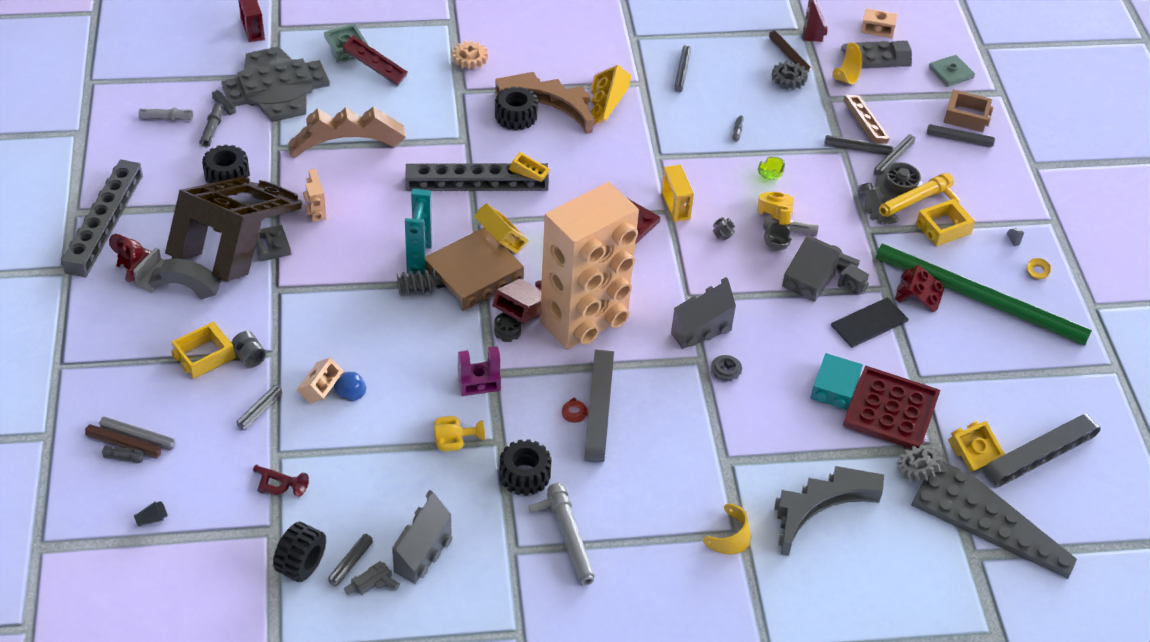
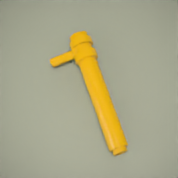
(935, 186)

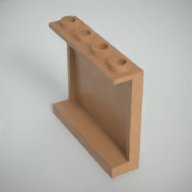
(475, 267)

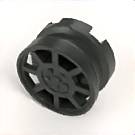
(507, 327)

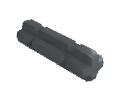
(220, 98)
(123, 454)

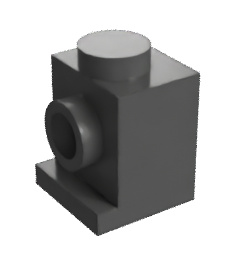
(853, 279)

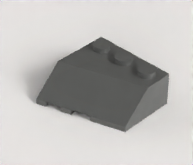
(704, 316)
(423, 540)

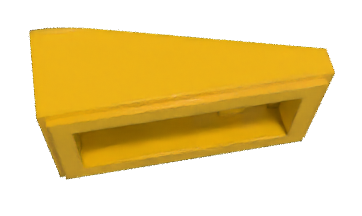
(524, 164)

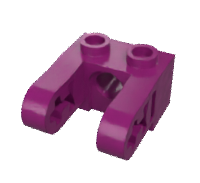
(479, 377)

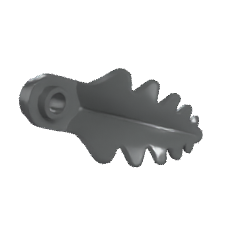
(873, 201)

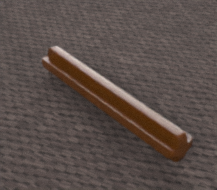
(788, 50)
(122, 440)

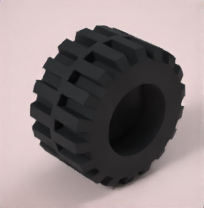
(516, 108)
(225, 163)
(523, 480)
(299, 551)

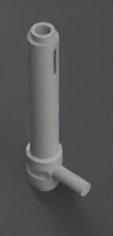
(561, 506)

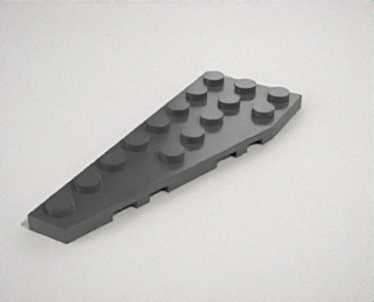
(980, 511)

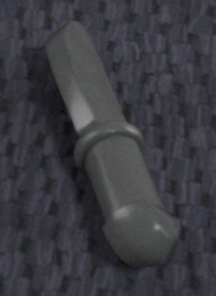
(737, 128)

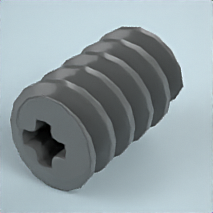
(416, 282)

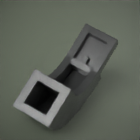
(186, 273)

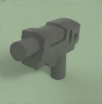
(375, 576)

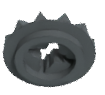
(731, 363)

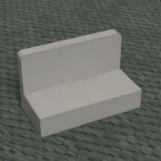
(143, 271)

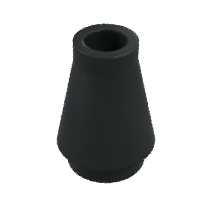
(153, 513)

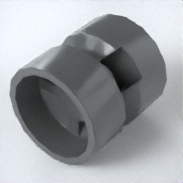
(248, 349)

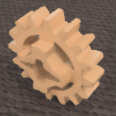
(469, 55)

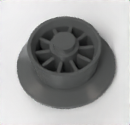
(898, 179)

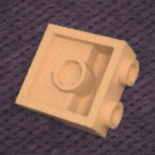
(314, 197)

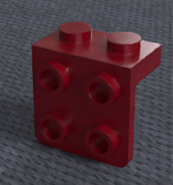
(922, 286)

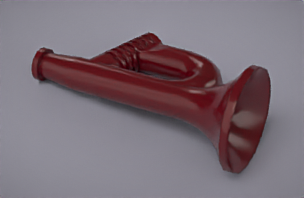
(299, 483)

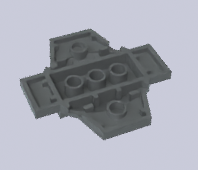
(275, 83)

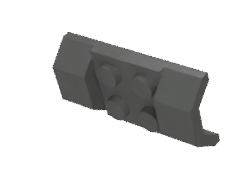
(884, 54)

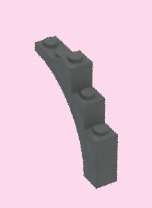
(842, 487)

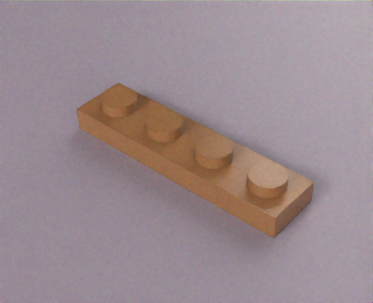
(866, 119)

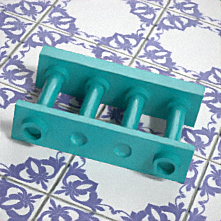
(418, 230)

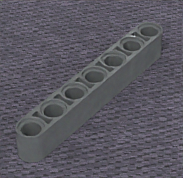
(599, 406)
(1041, 450)

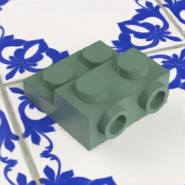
(338, 37)

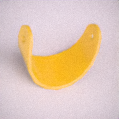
(851, 65)
(738, 542)

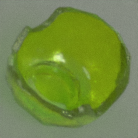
(772, 168)

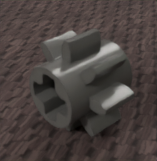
(723, 228)

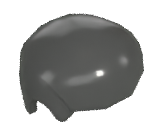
(777, 236)

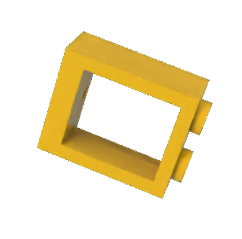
(677, 192)
(963, 222)
(501, 228)
(197, 338)

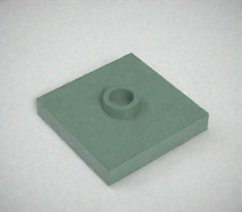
(951, 70)

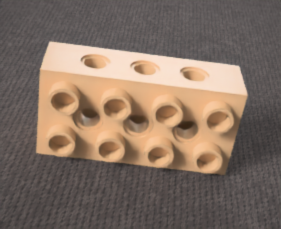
(588, 265)

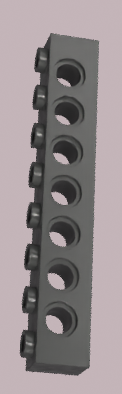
(469, 177)
(102, 218)

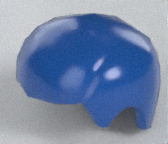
(350, 386)

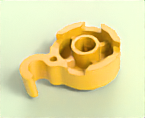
(777, 205)

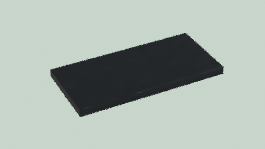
(869, 322)

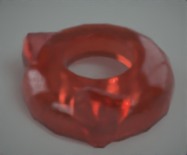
(574, 417)

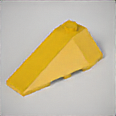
(607, 91)

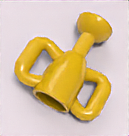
(448, 430)

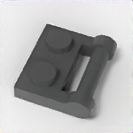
(277, 243)

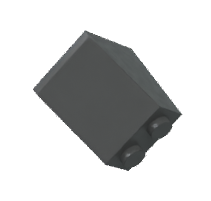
(811, 268)

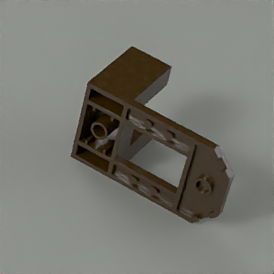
(237, 222)

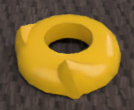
(1038, 262)

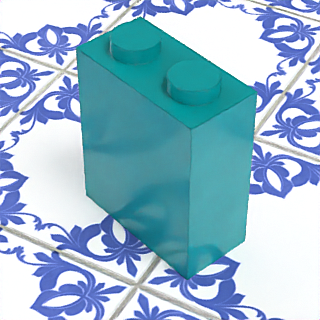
(836, 381)

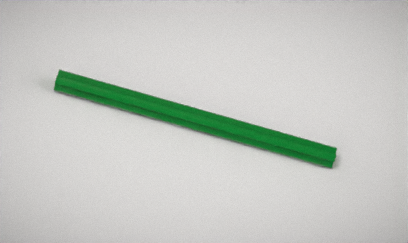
(988, 295)

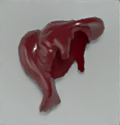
(129, 253)

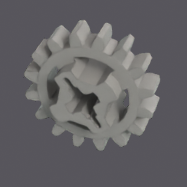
(920, 463)

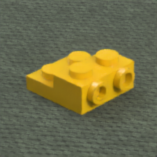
(976, 445)

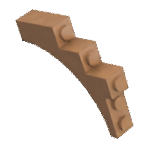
(551, 93)
(346, 123)

